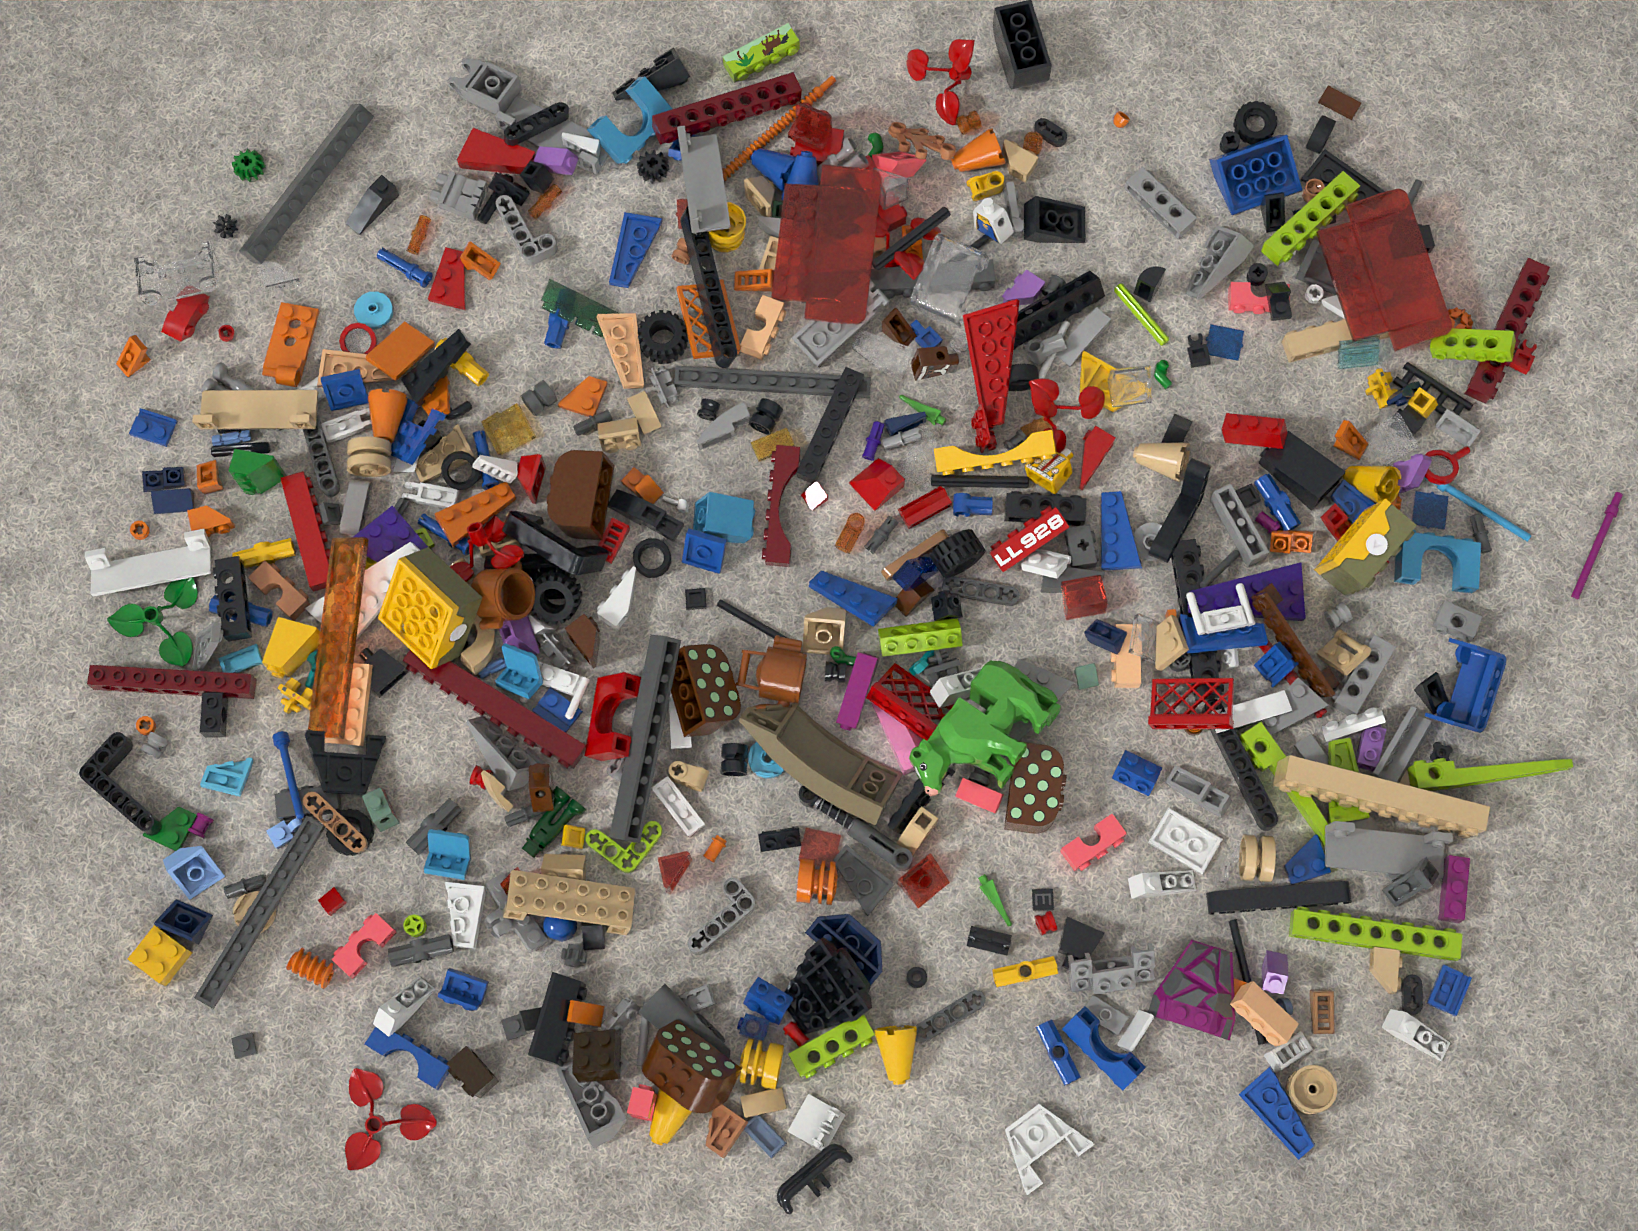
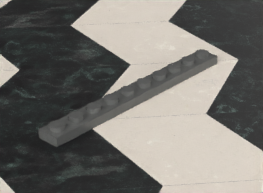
(762, 381)
(259, 912)

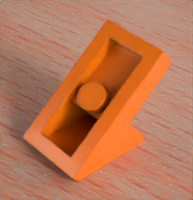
(479, 260)
(133, 356)
(1350, 440)
(208, 477)
(642, 486)

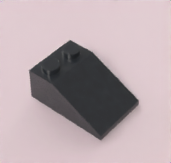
(1053, 221)

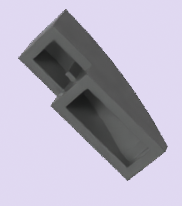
(1053, 585)

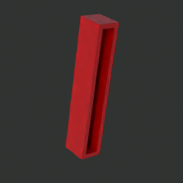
(307, 528)

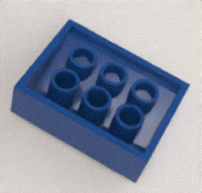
(1255, 172)

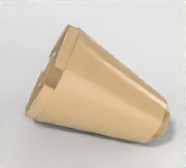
(1164, 458)

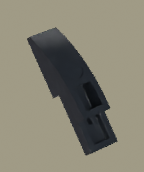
(645, 513)

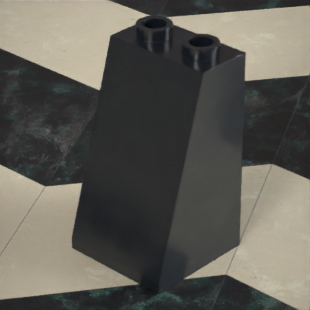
(1302, 470)

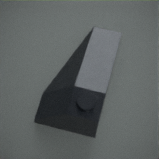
(665, 73)

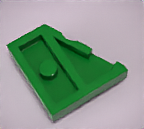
(174, 829)

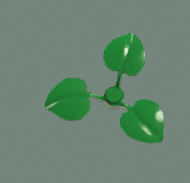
(130, 620)

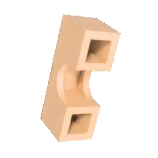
(758, 342)

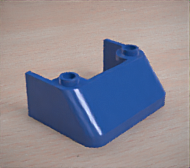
(1474, 687)

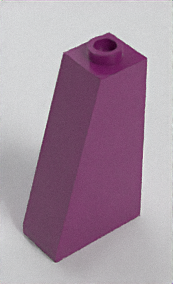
(857, 690)

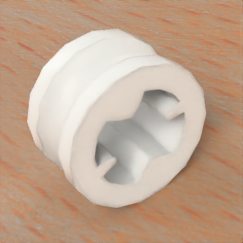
(1319, 291)

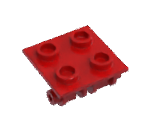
(985, 436)

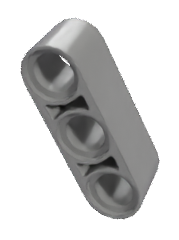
(355, 505)

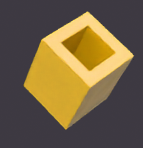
(1423, 402)

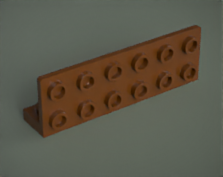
(1320, 681)

